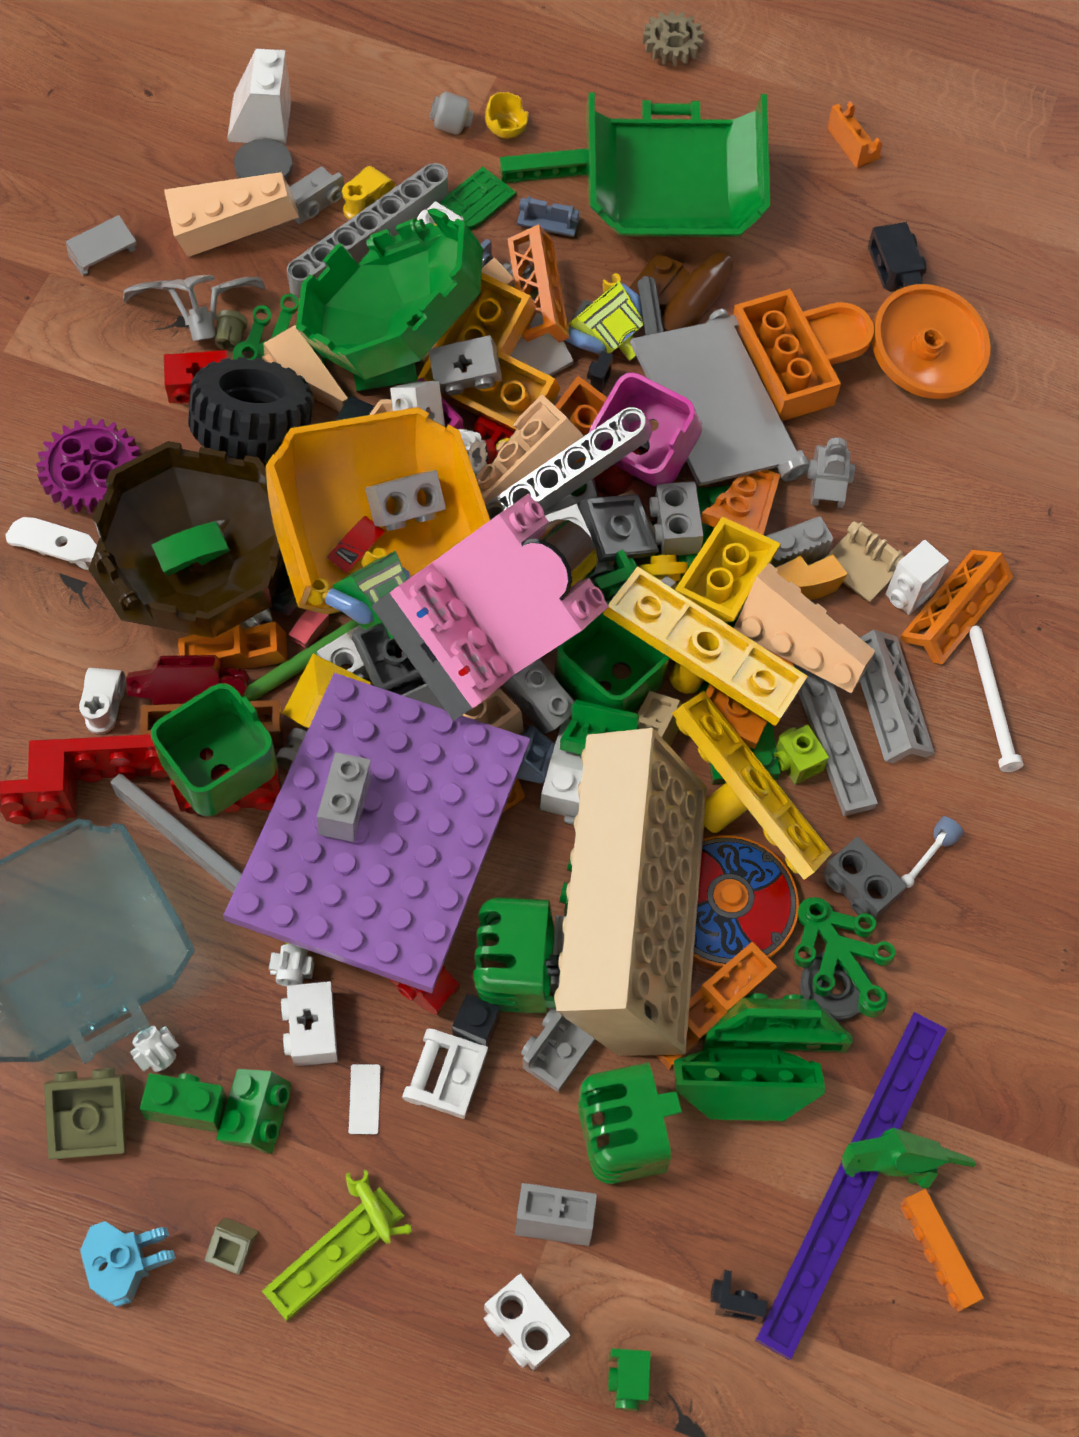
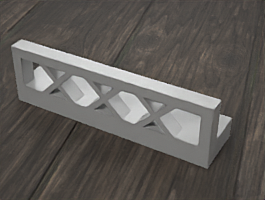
(889, 698)

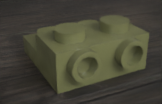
(85, 1114)

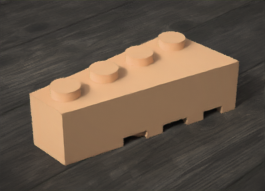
(228, 210)
(802, 632)

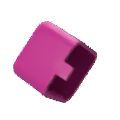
(674, 437)

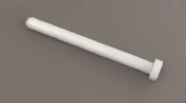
(1009, 761)

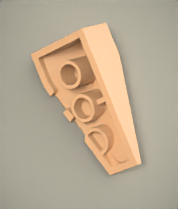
(539, 436)

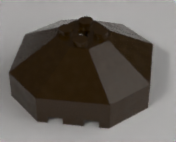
(171, 493)

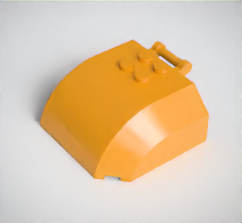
(320, 492)

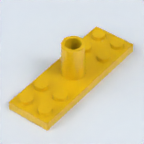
(704, 647)
(748, 788)

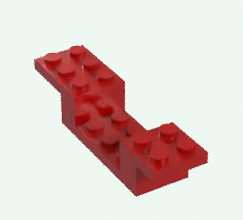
(59, 763)

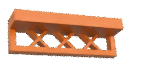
(547, 279)
(964, 604)

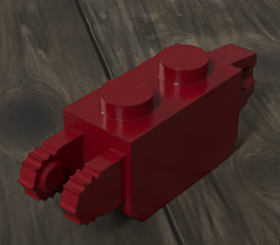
(183, 677)

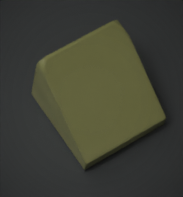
(231, 1245)

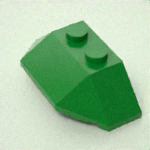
(779, 1024)
(748, 1083)

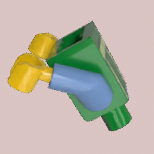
(363, 588)

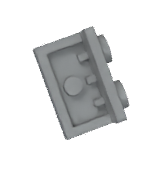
(556, 1050)

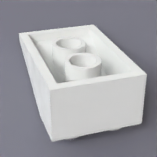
(562, 780)

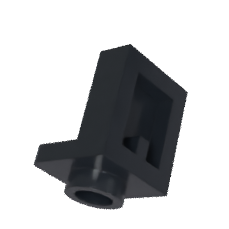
(741, 1306)

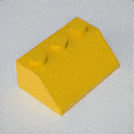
(727, 569)

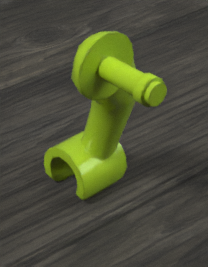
(374, 1209)

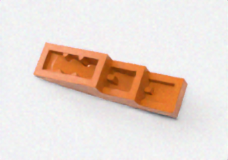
(721, 992)

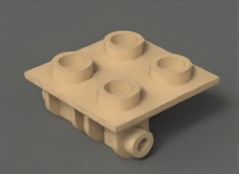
(866, 560)

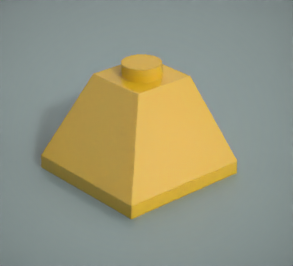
(312, 688)

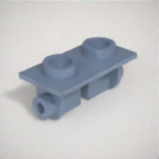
(554, 218)

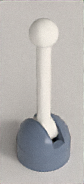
(946, 833)

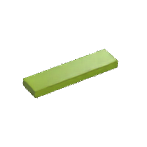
(328, 1258)

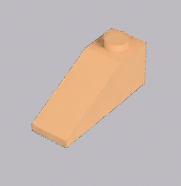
(294, 352)

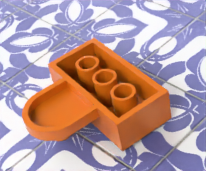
(798, 347)

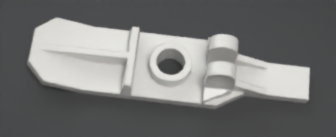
(47, 538)

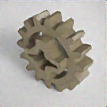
(673, 37)

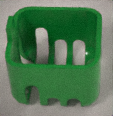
(524, 943)
(631, 1120)

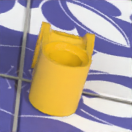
(365, 190)

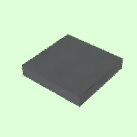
(618, 525)

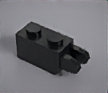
(896, 256)

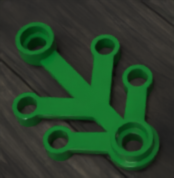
(253, 340)
(842, 949)

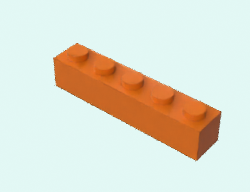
(941, 1250)

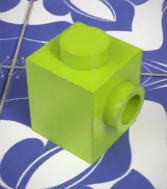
(800, 754)

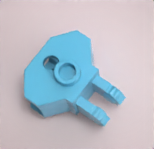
(124, 1259)

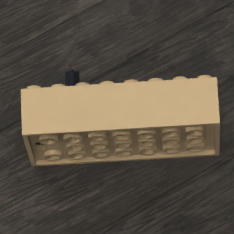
(632, 895)

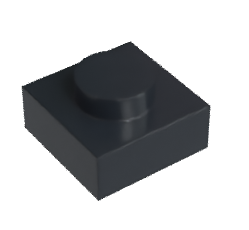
(600, 371)

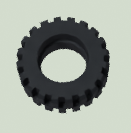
(247, 406)

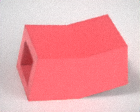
(309, 628)

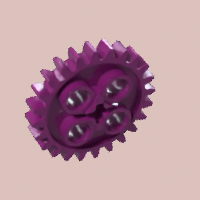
(86, 466)

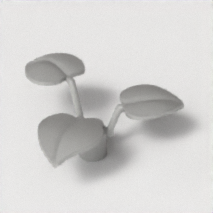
(200, 320)

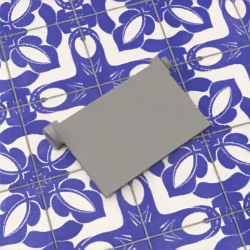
(736, 413)

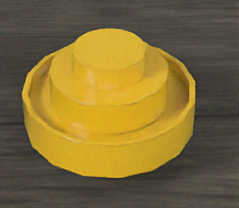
(665, 566)

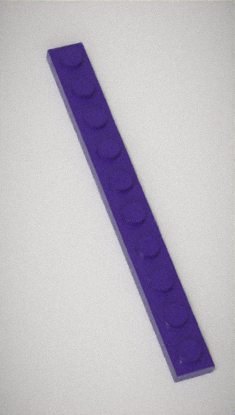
(848, 1194)

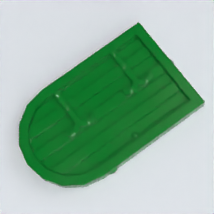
(478, 197)

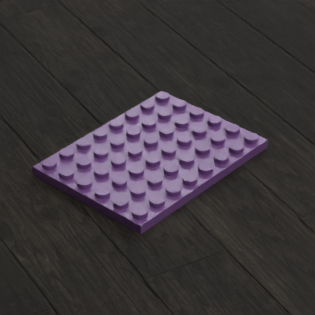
(419, 844)

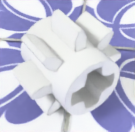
(291, 965)
(154, 1049)

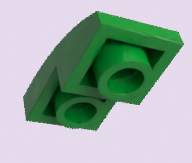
(189, 546)

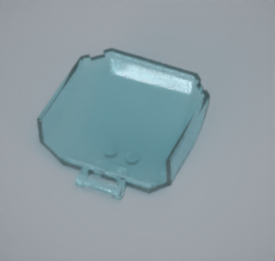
(82, 942)

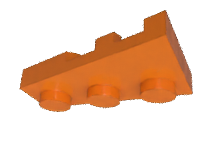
(745, 502)

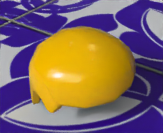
(505, 115)

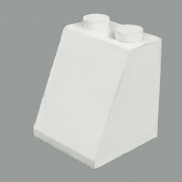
(262, 99)

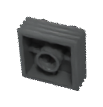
(383, 669)

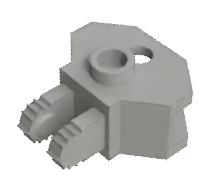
(830, 472)

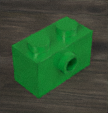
(183, 1102)

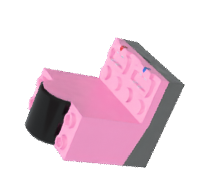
(494, 604)

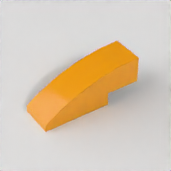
(816, 579)

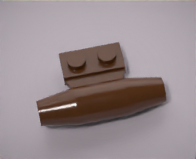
(683, 294)

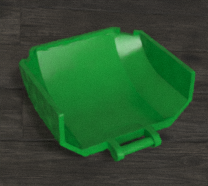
(678, 172)

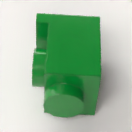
(629, 1378)

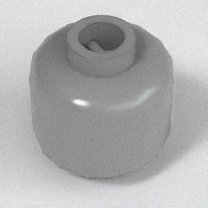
(451, 113)

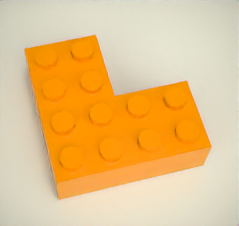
(504, 316)

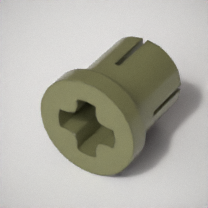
(230, 325)

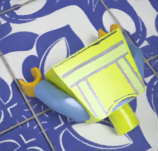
(608, 321)

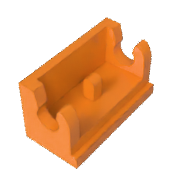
(852, 136)

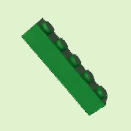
(543, 165)

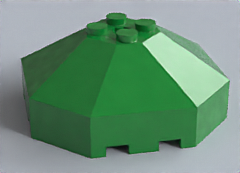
(368, 309)

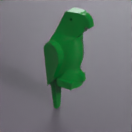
(901, 1155)

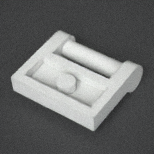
(456, 1078)

